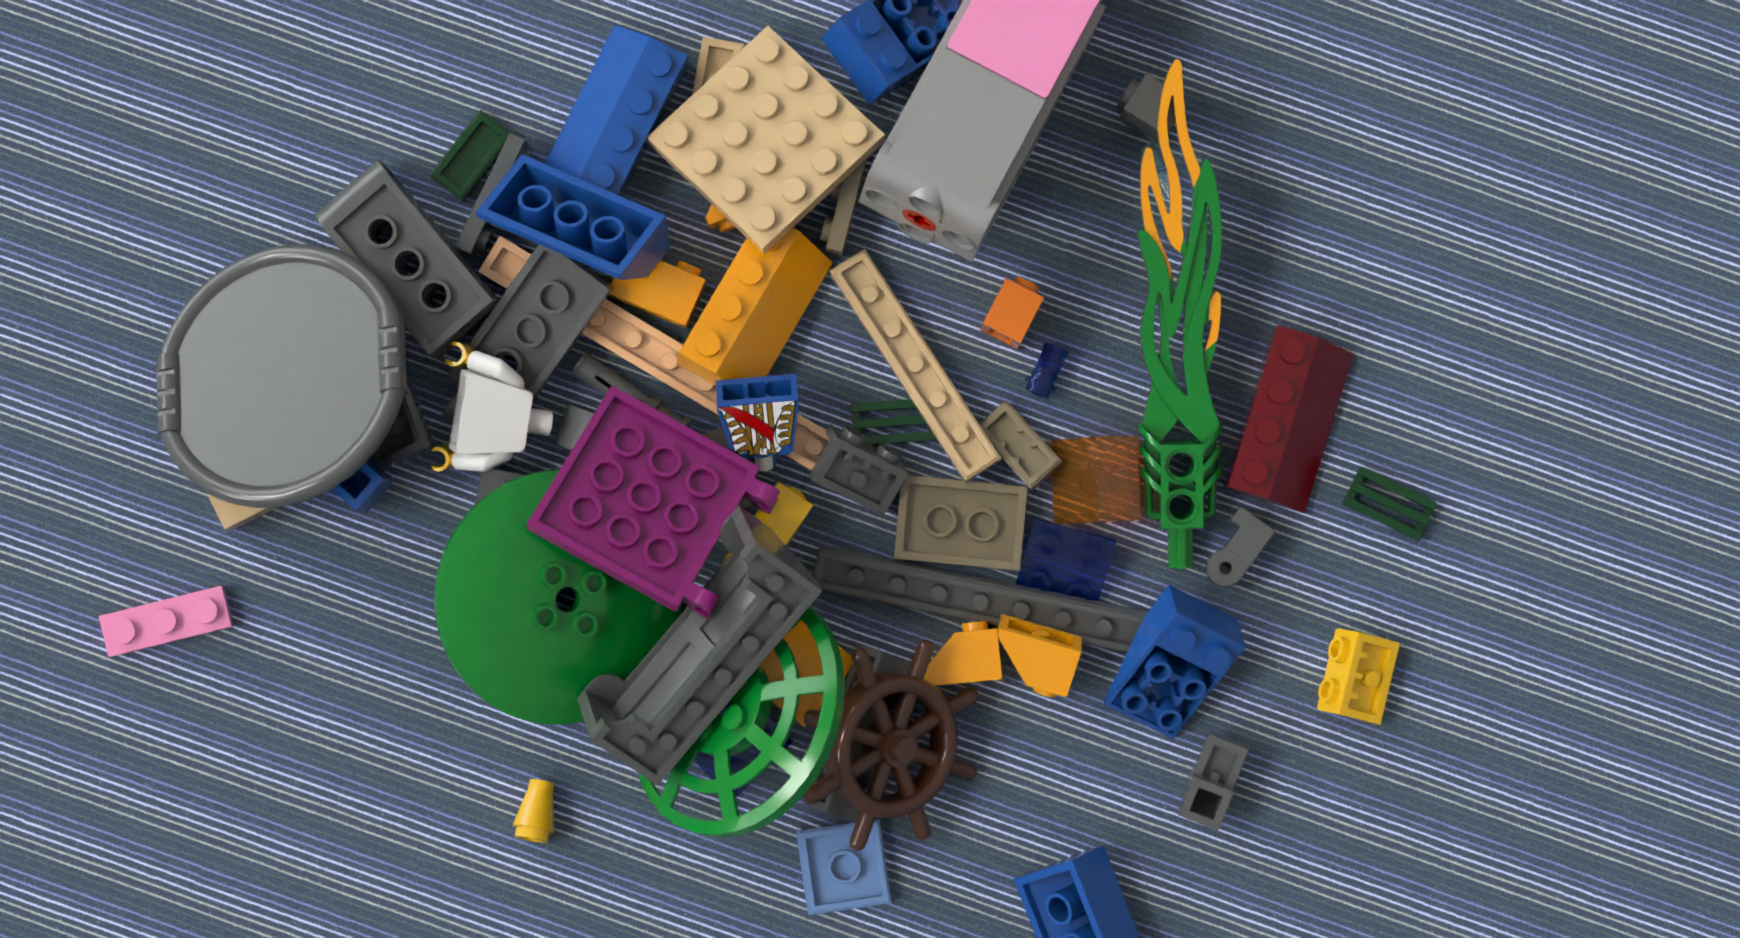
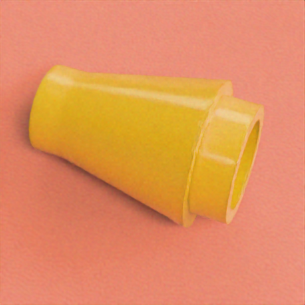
(535, 814)

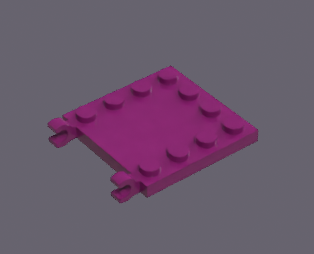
(647, 500)

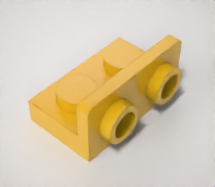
(1357, 675)

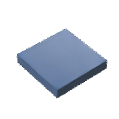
(838, 875)

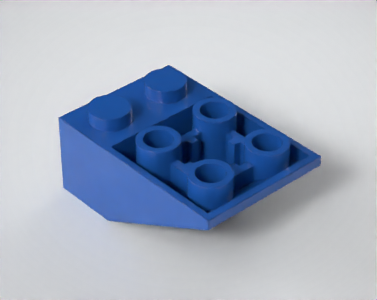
(888, 42)
(1174, 661)

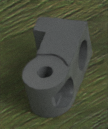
(1242, 548)

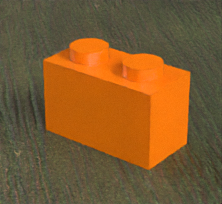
(1012, 311)

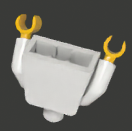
(489, 414)

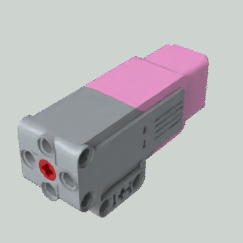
(977, 117)

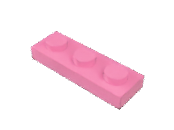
(166, 621)

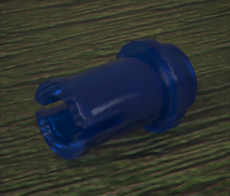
(1046, 371)

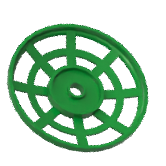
(744, 725)

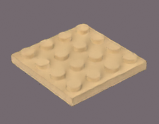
(766, 139)

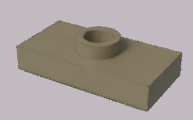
(1020, 445)

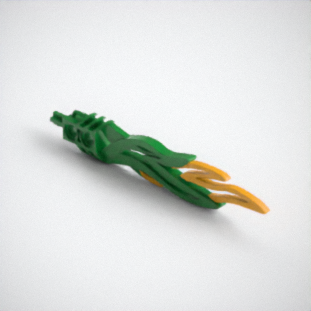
(1165, 399)

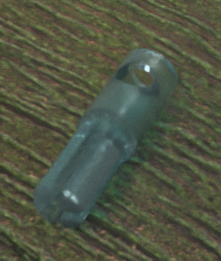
(1160, 168)

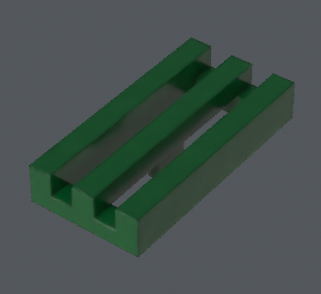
(859, 424)
(1420, 518)

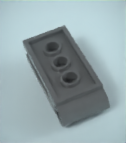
(354, 224)

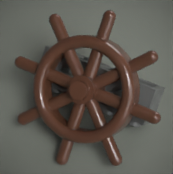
(879, 741)

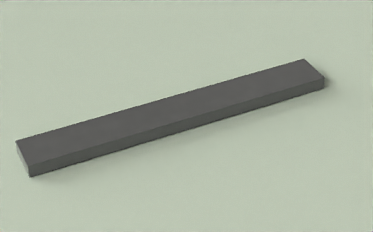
(973, 597)

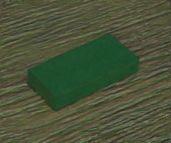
(470, 156)

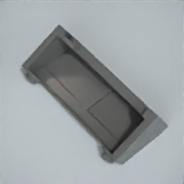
(701, 660)

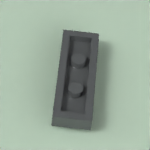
(477, 232)

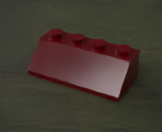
(1289, 419)

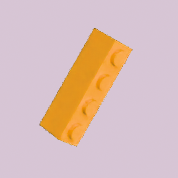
(754, 309)

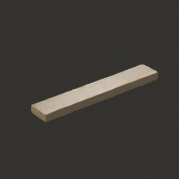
(915, 365)

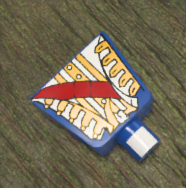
(759, 416)

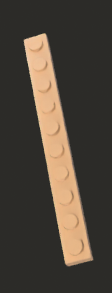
(648, 350)

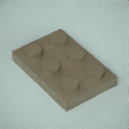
(960, 523)

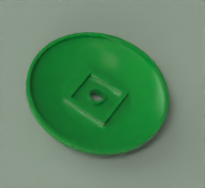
(503, 617)

